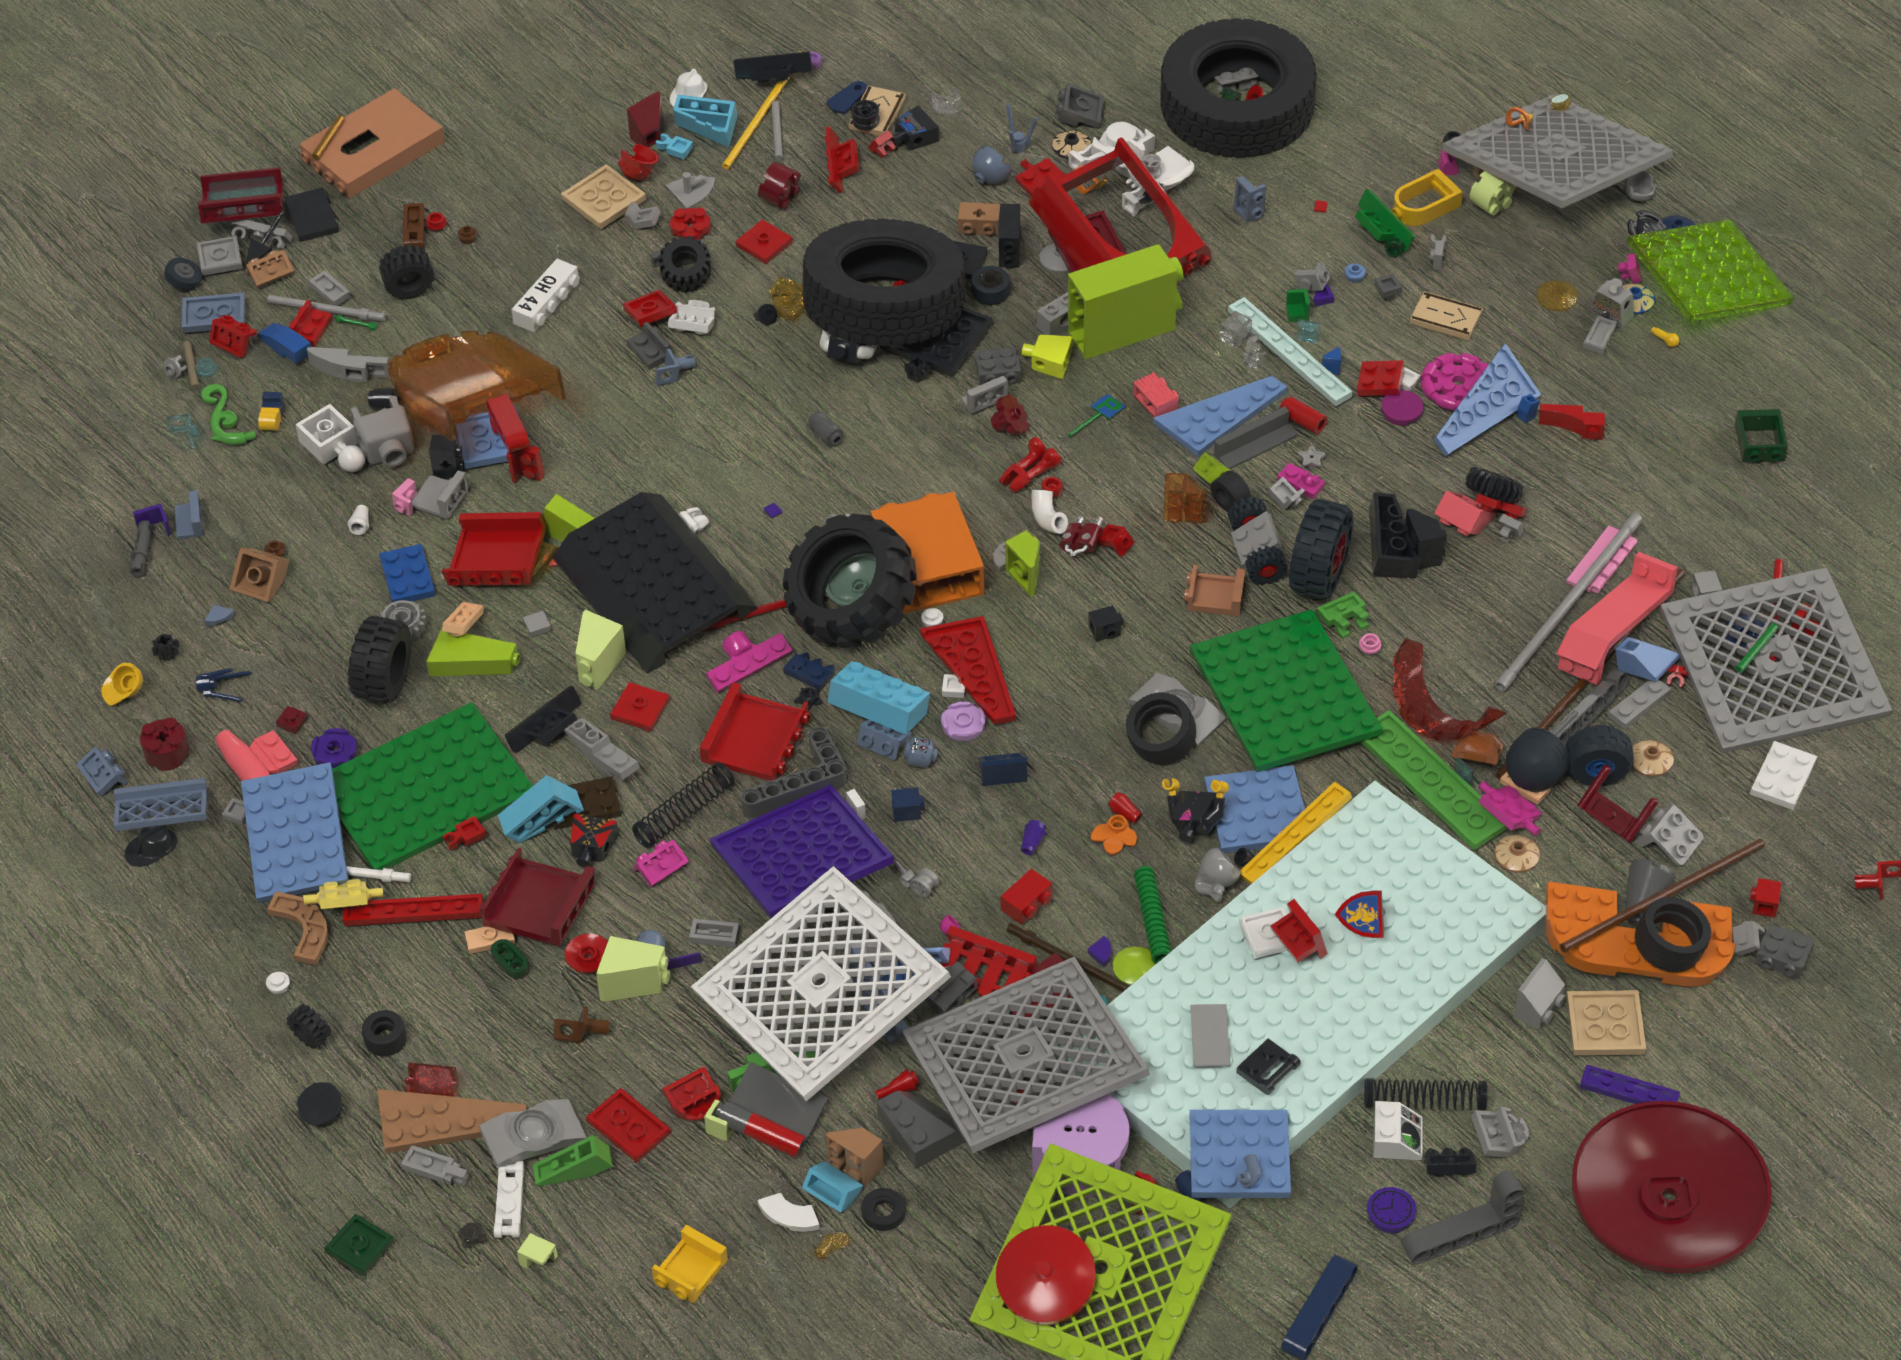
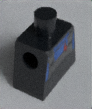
(915, 129)

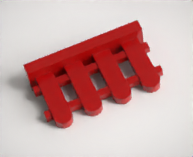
(990, 953)

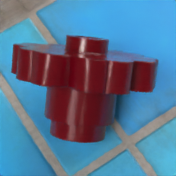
(1010, 416)

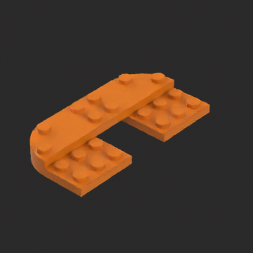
(1579, 908)

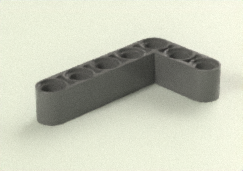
(781, 791)
(1469, 1226)

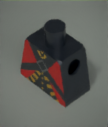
(592, 838)

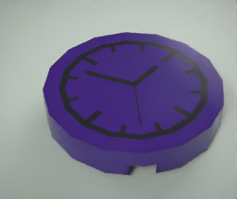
(1391, 1209)

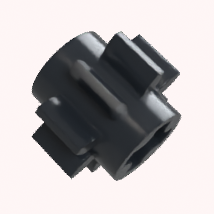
(917, 368)
(165, 647)

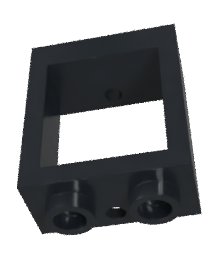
(1009, 235)

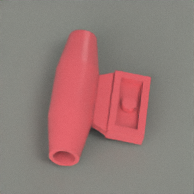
(262, 757)

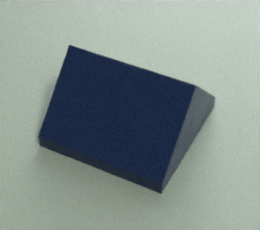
(1003, 769)

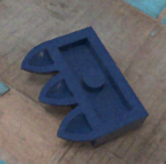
(808, 671)

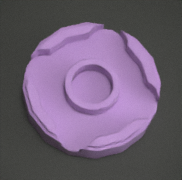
(963, 721)

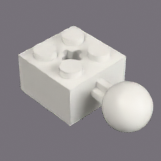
(331, 435)

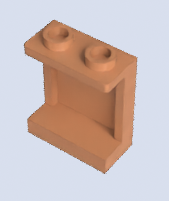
(1215, 592)

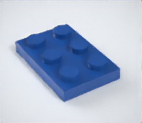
(407, 574)

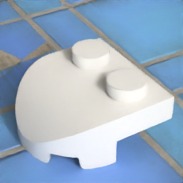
(693, 316)

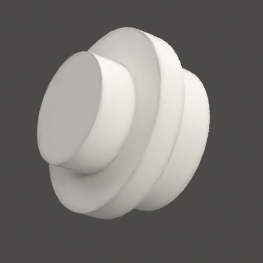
(932, 617)
(278, 982)

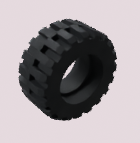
(379, 659)

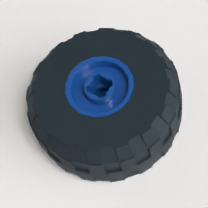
(1597, 747)

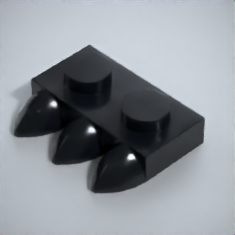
(1449, 1162)

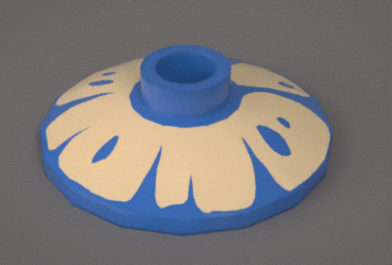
(1642, 298)

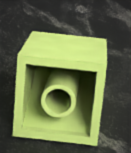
(598, 649)
(631, 969)

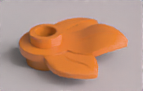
(1114, 834)

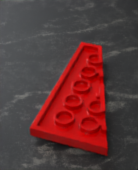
(971, 657)

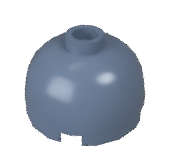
(989, 166)

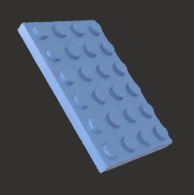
(294, 831)

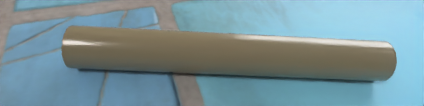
(191, 365)

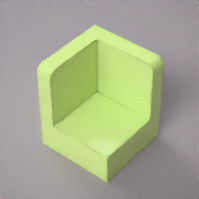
(715, 1125)
(536, 1250)

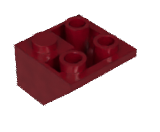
(646, 120)

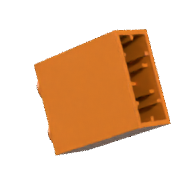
(942, 549)

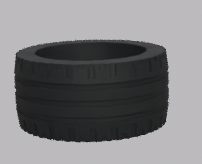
(1146, 709)
(1682, 915)

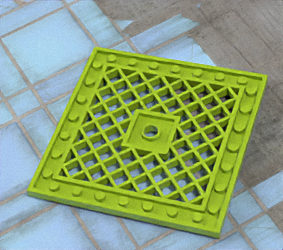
(1211, 1227)

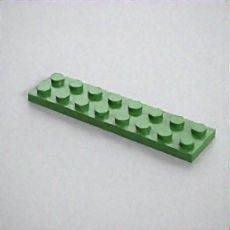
(1433, 781)

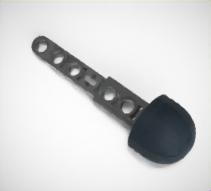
(1540, 756)

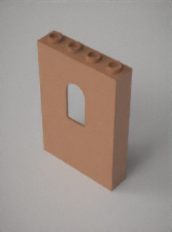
(402, 133)

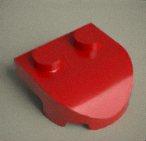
(692, 1095)

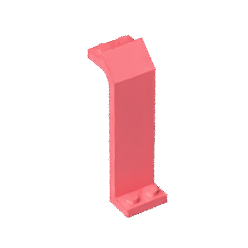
(1597, 630)

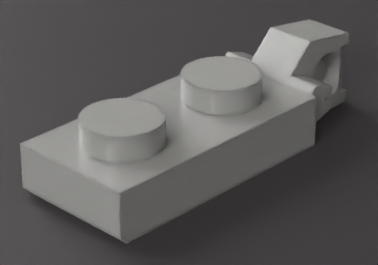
(434, 1166)

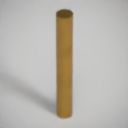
(328, 137)

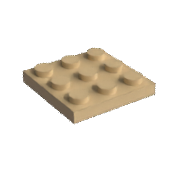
(603, 196)
(1606, 1022)

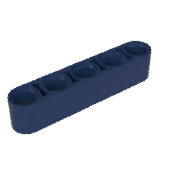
(1319, 1307)

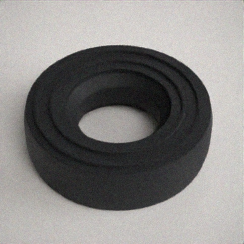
(883, 1223)

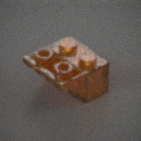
(1184, 499)

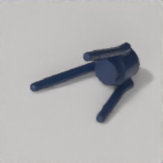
(208, 681)

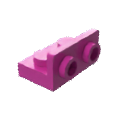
(660, 863)

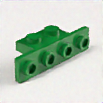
(1382, 221)

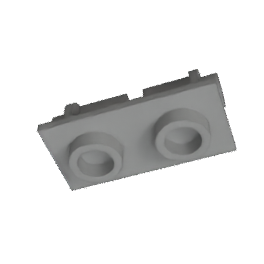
(1244, 78)

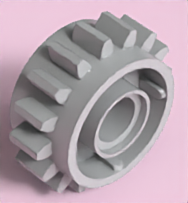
(409, 614)

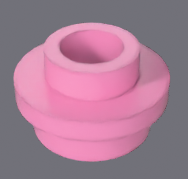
(1370, 643)

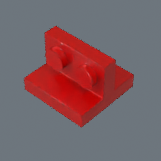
(1299, 933)

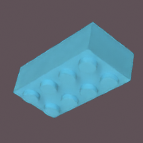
(878, 697)

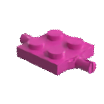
(1510, 808)

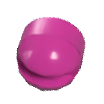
(946, 922)

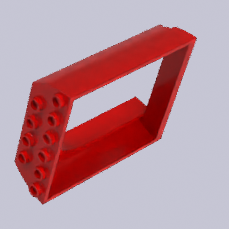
(1079, 236)

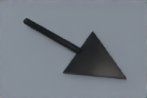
(258, 249)

